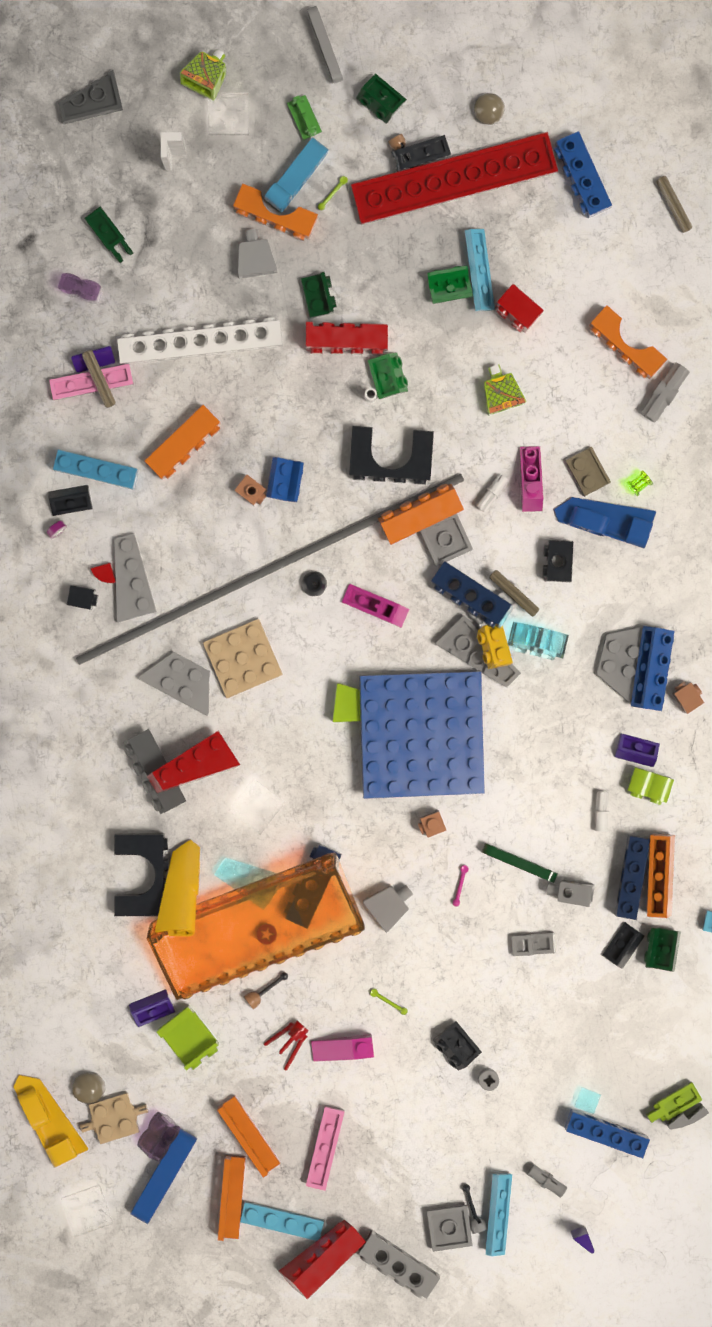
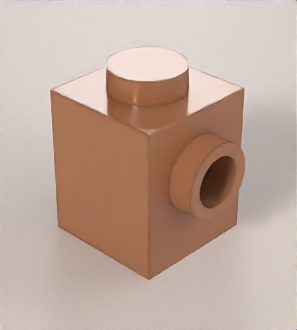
(251, 490)
(688, 696)
(432, 824)

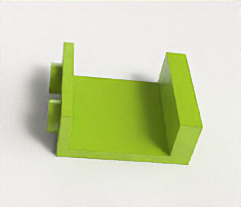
(189, 1038)

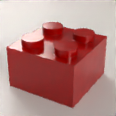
(518, 308)

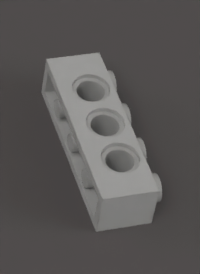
(420, 1288)

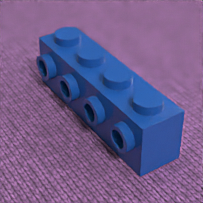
(582, 174)
(652, 668)

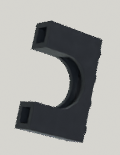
(417, 468)
(152, 847)

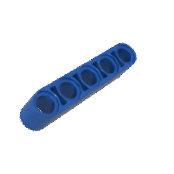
(163, 1176)

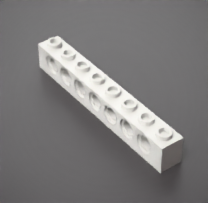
(129, 356)

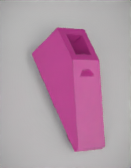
(531, 479)

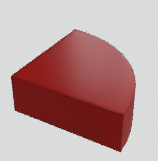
(104, 573)

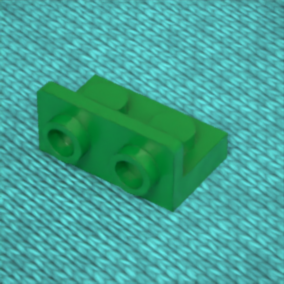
(388, 375)

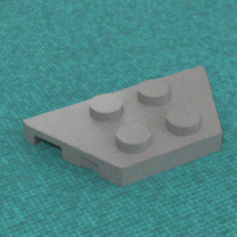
(620, 660)
(181, 680)

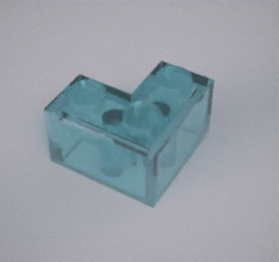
(537, 641)

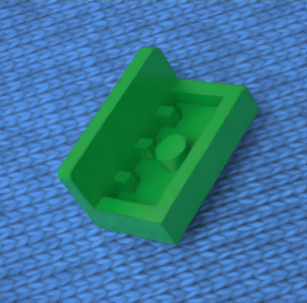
(449, 284)

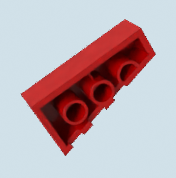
(346, 338)
(196, 763)
(322, 1259)

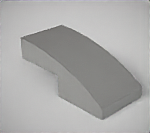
(533, 944)
(681, 1120)

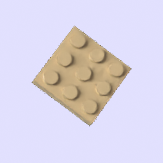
(242, 658)

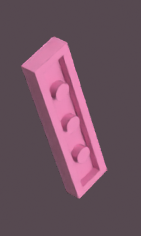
(83, 383)
(325, 1148)

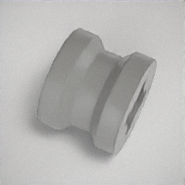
(488, 1075)

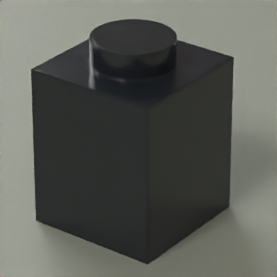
(82, 597)

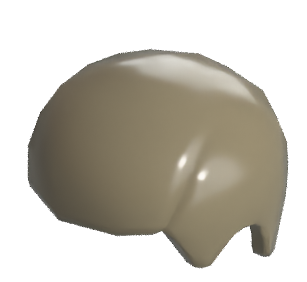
(489, 108)
(88, 1088)

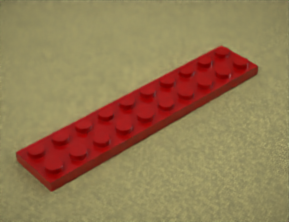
(454, 178)

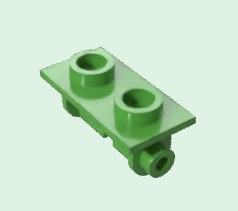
(304, 117)

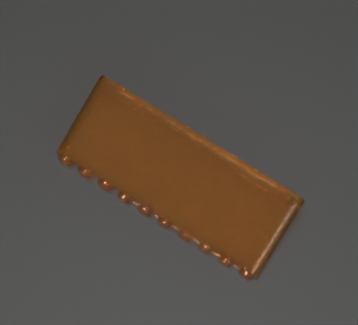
(259, 926)

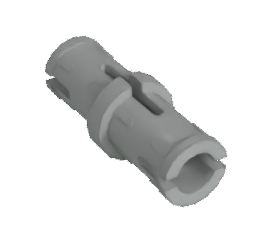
(547, 1180)

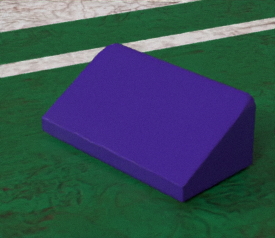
(103, 356)
(637, 750)
(151, 1008)
(582, 1237)

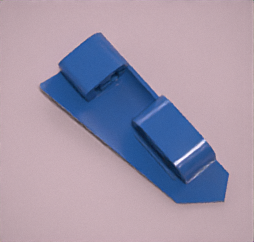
(607, 519)

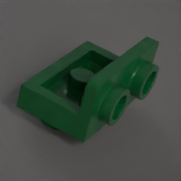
(662, 949)

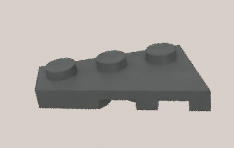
(93, 101)

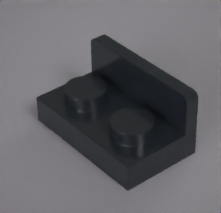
(457, 1046)

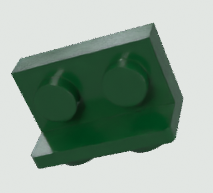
(380, 98)
(318, 295)

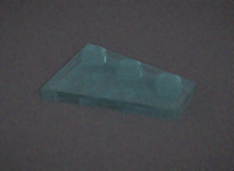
(240, 874)

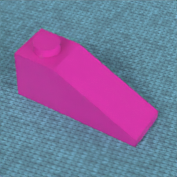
(375, 605)
(343, 1048)

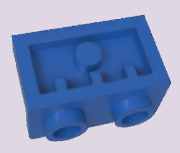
(285, 479)

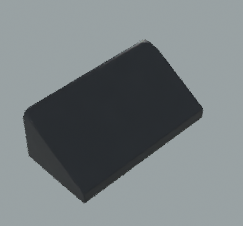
(70, 500)
(623, 945)

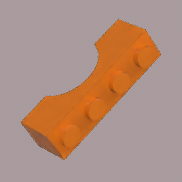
(299, 222)
(608, 327)

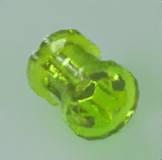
(639, 483)

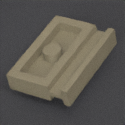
(588, 471)

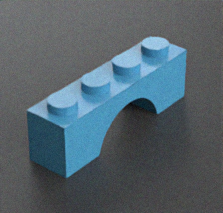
(96, 469)

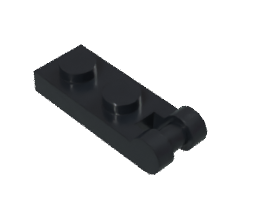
(421, 153)

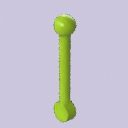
(343, 180)
(374, 993)

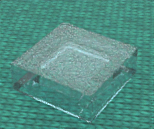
(587, 1100)

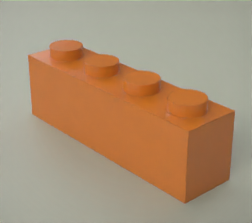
(183, 442)
(421, 513)
(661, 875)

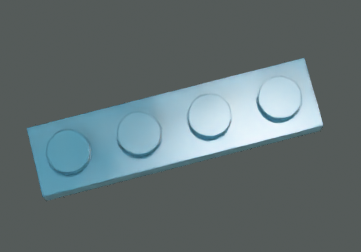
(479, 270)
(498, 1214)
(282, 1221)

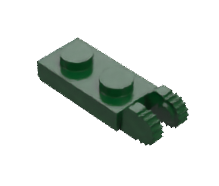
(107, 232)

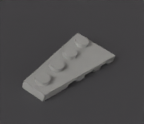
(132, 585)
(463, 643)

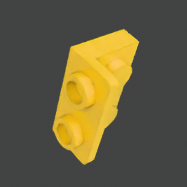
(494, 646)

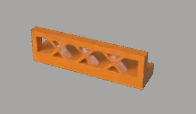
(248, 1136)
(231, 1197)

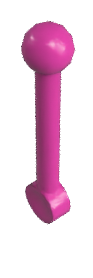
(464, 869)

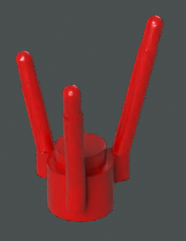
(297, 1032)

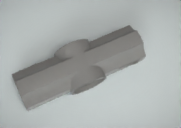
(665, 392)

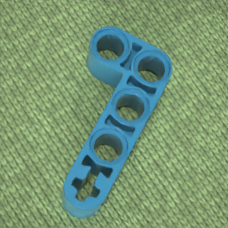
(297, 174)

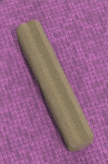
(674, 204)
(98, 378)
(514, 593)

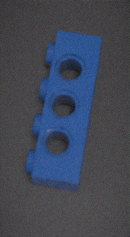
(607, 1133)

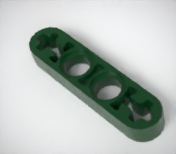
(519, 862)

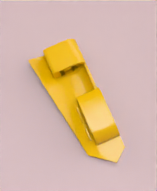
(180, 893)
(49, 1121)

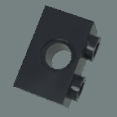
(565, 551)

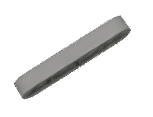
(324, 44)

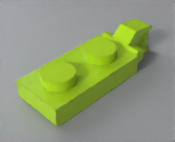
(675, 1103)

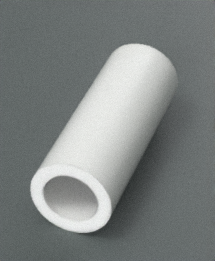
(370, 390)

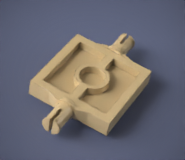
(114, 1118)

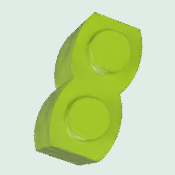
(650, 785)

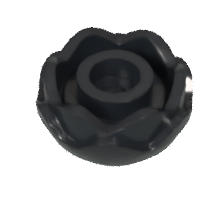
(319, 588)

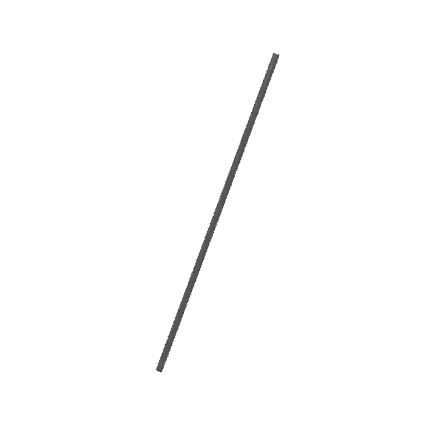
(251, 578)

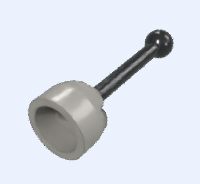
(477, 1224)

